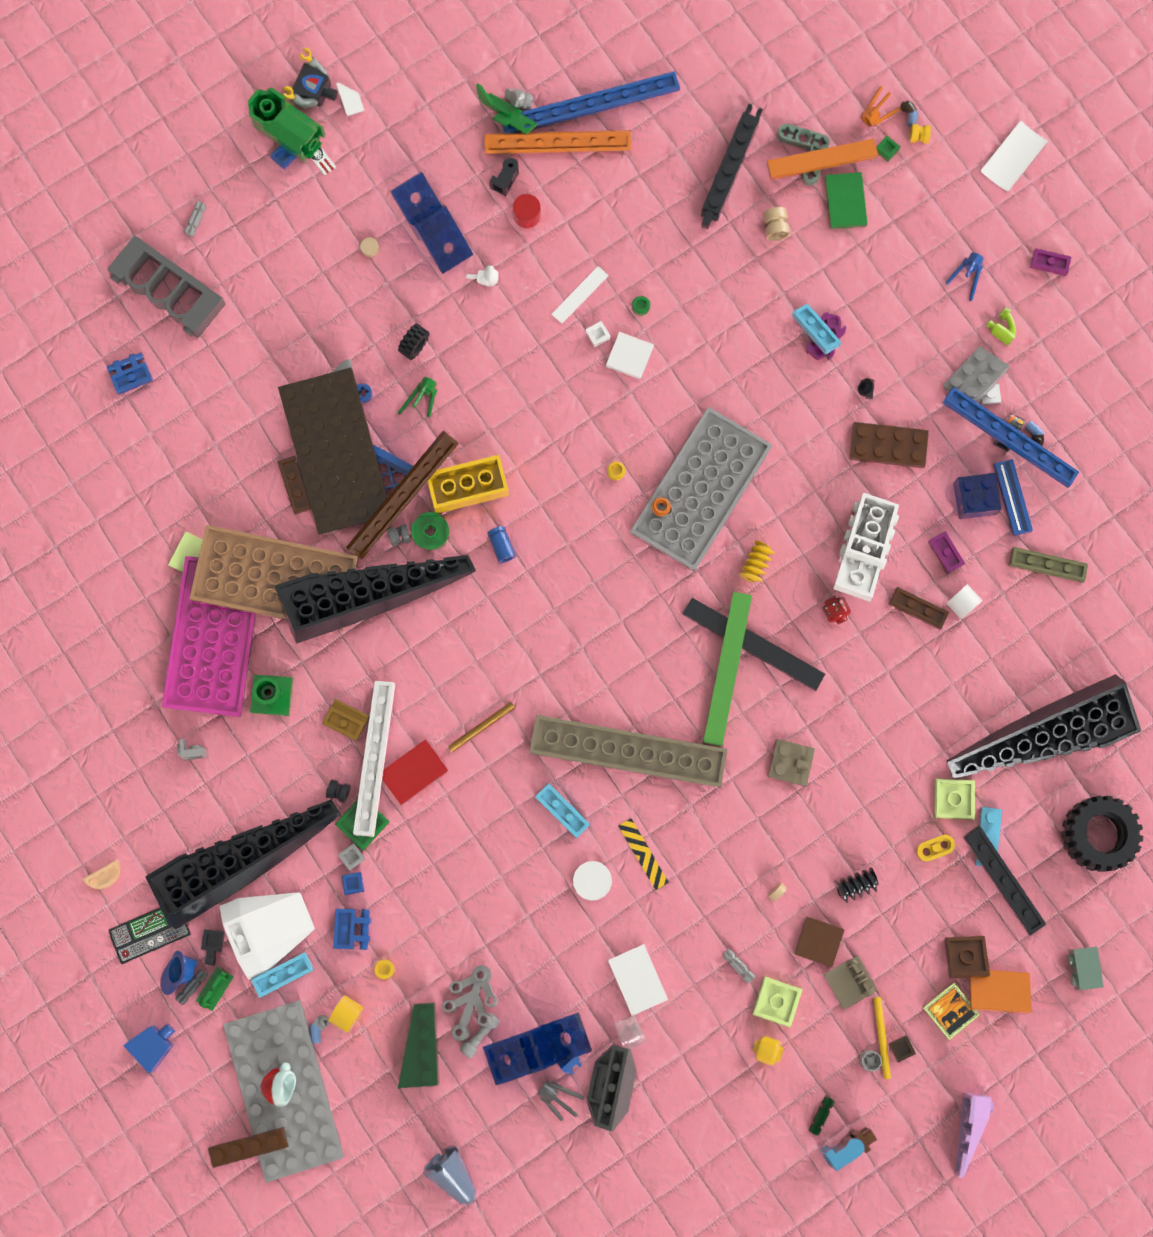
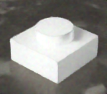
(597, 334)
(992, 397)

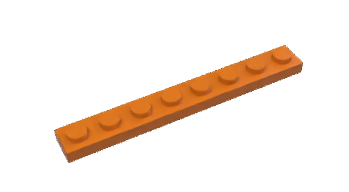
(558, 142)

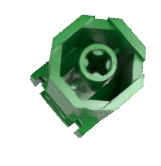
(285, 123)

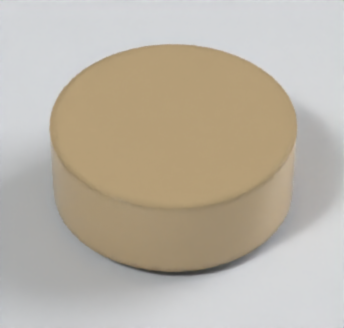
(369, 247)
(777, 891)

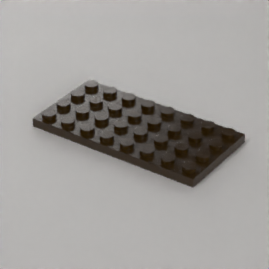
(334, 449)

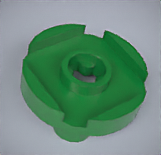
(423, 523)

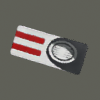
(323, 161)

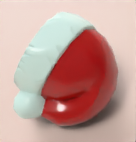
(278, 1085)

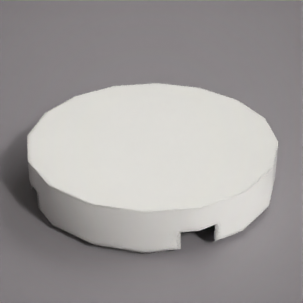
(592, 880)

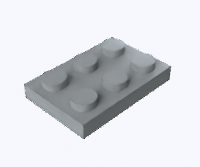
(977, 374)

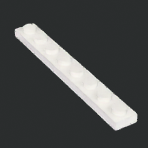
(374, 759)

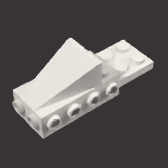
(866, 546)

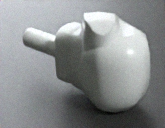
(486, 277)

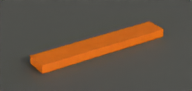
(822, 159)

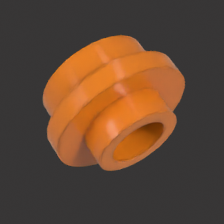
(663, 501)

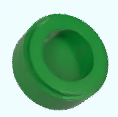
(641, 305)

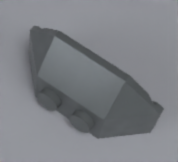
(611, 1087)

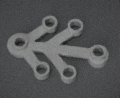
(472, 999)

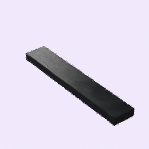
(1004, 880)

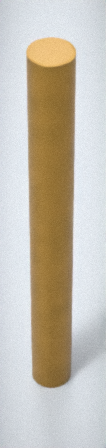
(482, 726)

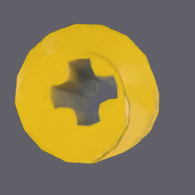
(756, 562)

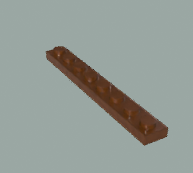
(402, 495)

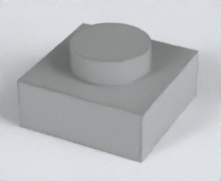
(351, 857)

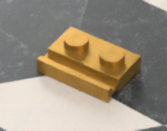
(345, 720)

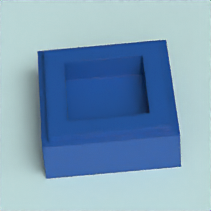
(282, 157)
(353, 883)

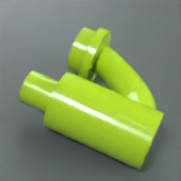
(1000, 332)

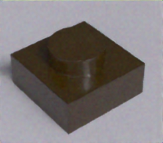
(902, 1048)

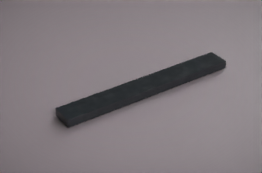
(756, 646)

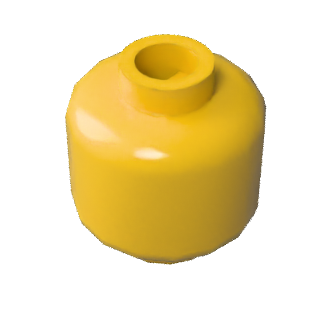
(768, 1050)

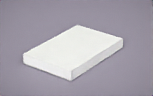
(638, 980)

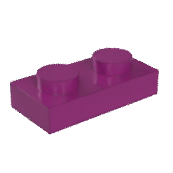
(1050, 262)
(946, 552)

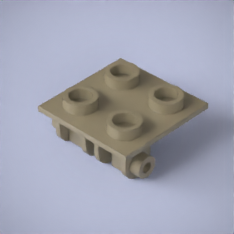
(850, 982)

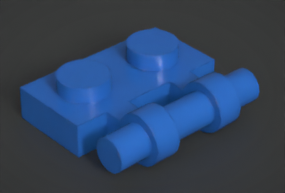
(132, 377)
(345, 929)

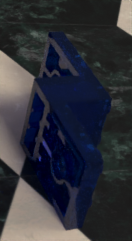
(431, 222)
(537, 1048)

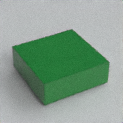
(887, 148)

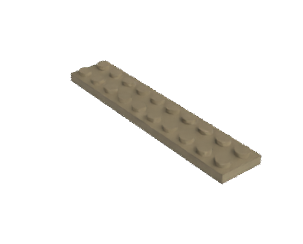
(628, 751)

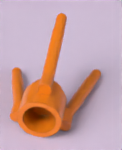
(870, 115)

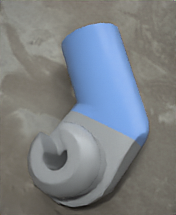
(316, 1028)

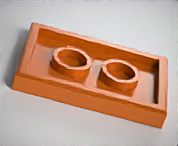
(1001, 992)

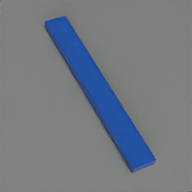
(1010, 437)

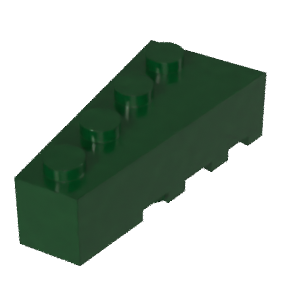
(421, 1058)

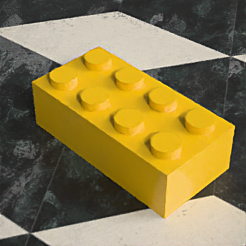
(468, 484)

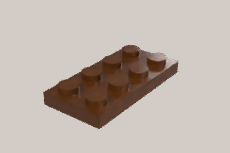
(889, 445)

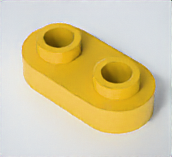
(934, 848)

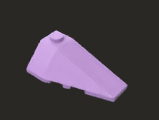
(973, 1120)

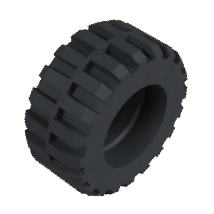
(1126, 826)

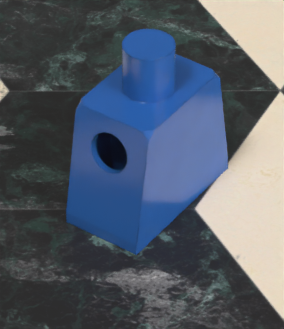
(151, 1046)

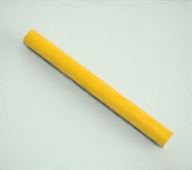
(882, 1037)

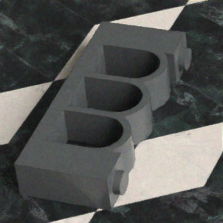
(133, 258)

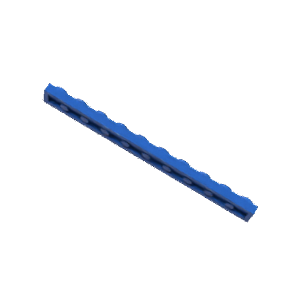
(600, 101)

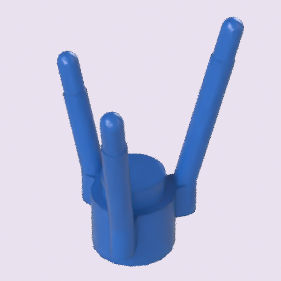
(972, 264)

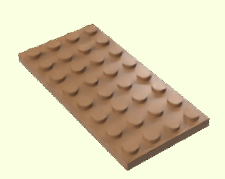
(244, 568)

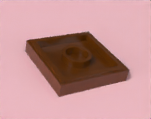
(819, 941)
(967, 957)

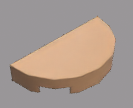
(104, 877)

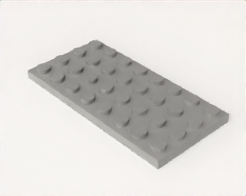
(702, 488)
(265, 1043)

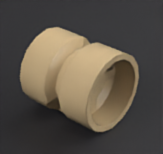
(776, 220)

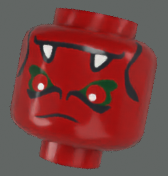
(836, 609)

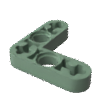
(805, 145)

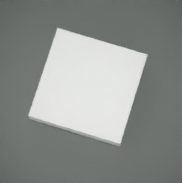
(629, 355)

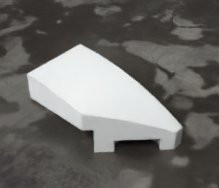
(350, 99)

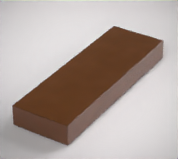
(294, 484)
(918, 608)

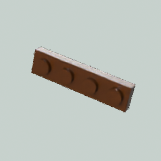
(248, 1147)

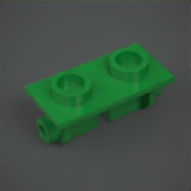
(214, 989)

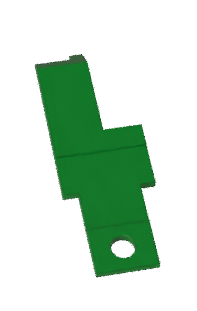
(507, 113)

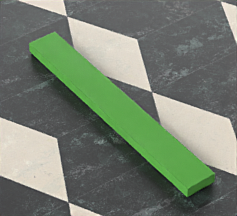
(727, 668)

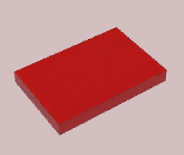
(413, 772)

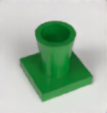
(278, 702)

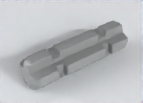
(195, 218)
(738, 965)

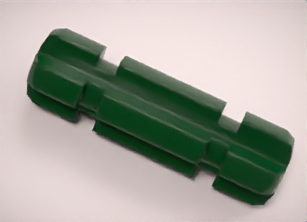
(821, 1116)

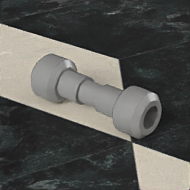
(469, 1048)

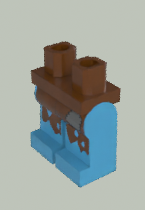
(849, 1148)

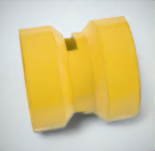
(920, 133)

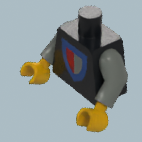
(311, 85)

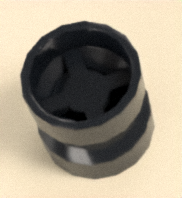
(338, 791)

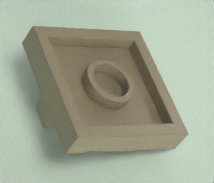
(791, 762)

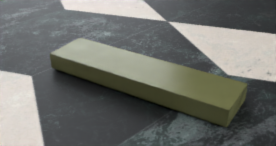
(1048, 565)

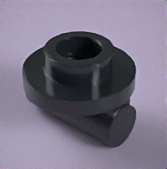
(866, 388)

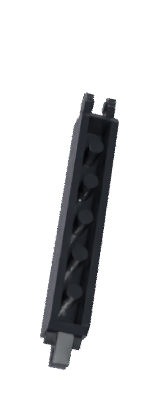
(730, 166)

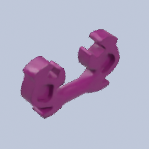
(834, 323)

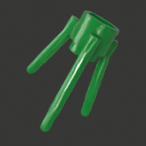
(425, 388)

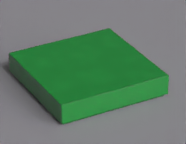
(347, 822)

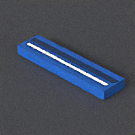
(1013, 497)

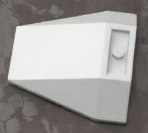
(265, 929)

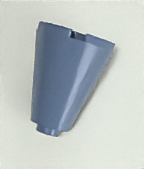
(451, 1175)

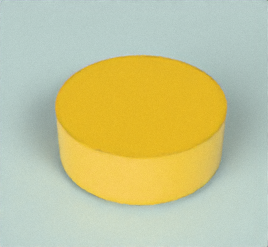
(384, 969)

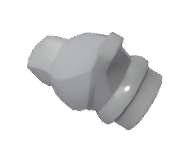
(519, 98)

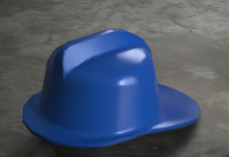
(177, 972)

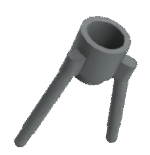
(548, 1093)

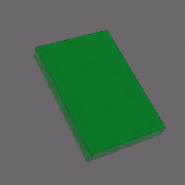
(846, 200)

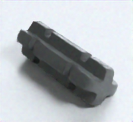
(191, 986)

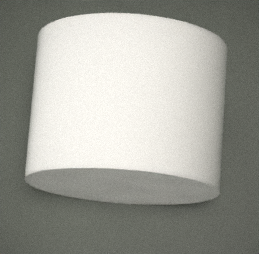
(964, 602)

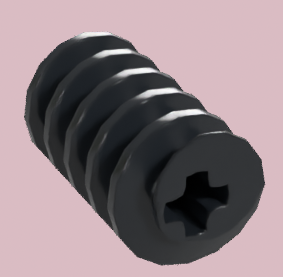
(857, 884)

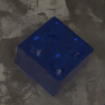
(977, 496)

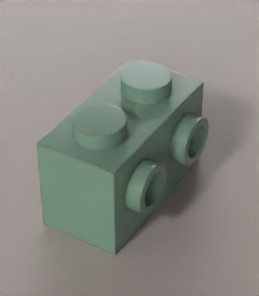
(1085, 968)

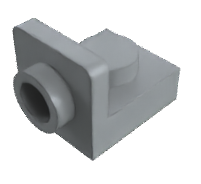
(194, 752)

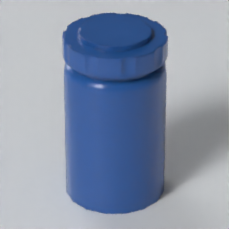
(501, 544)

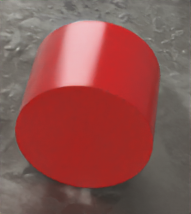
(527, 210)

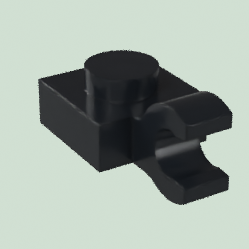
(212, 942)

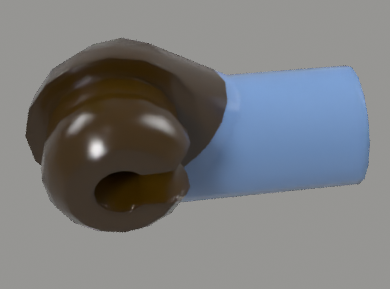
(911, 110)
(1037, 432)

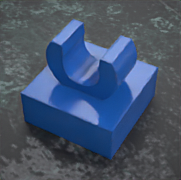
(567, 1065)

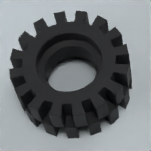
(413, 341)

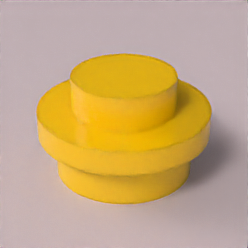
(616, 471)

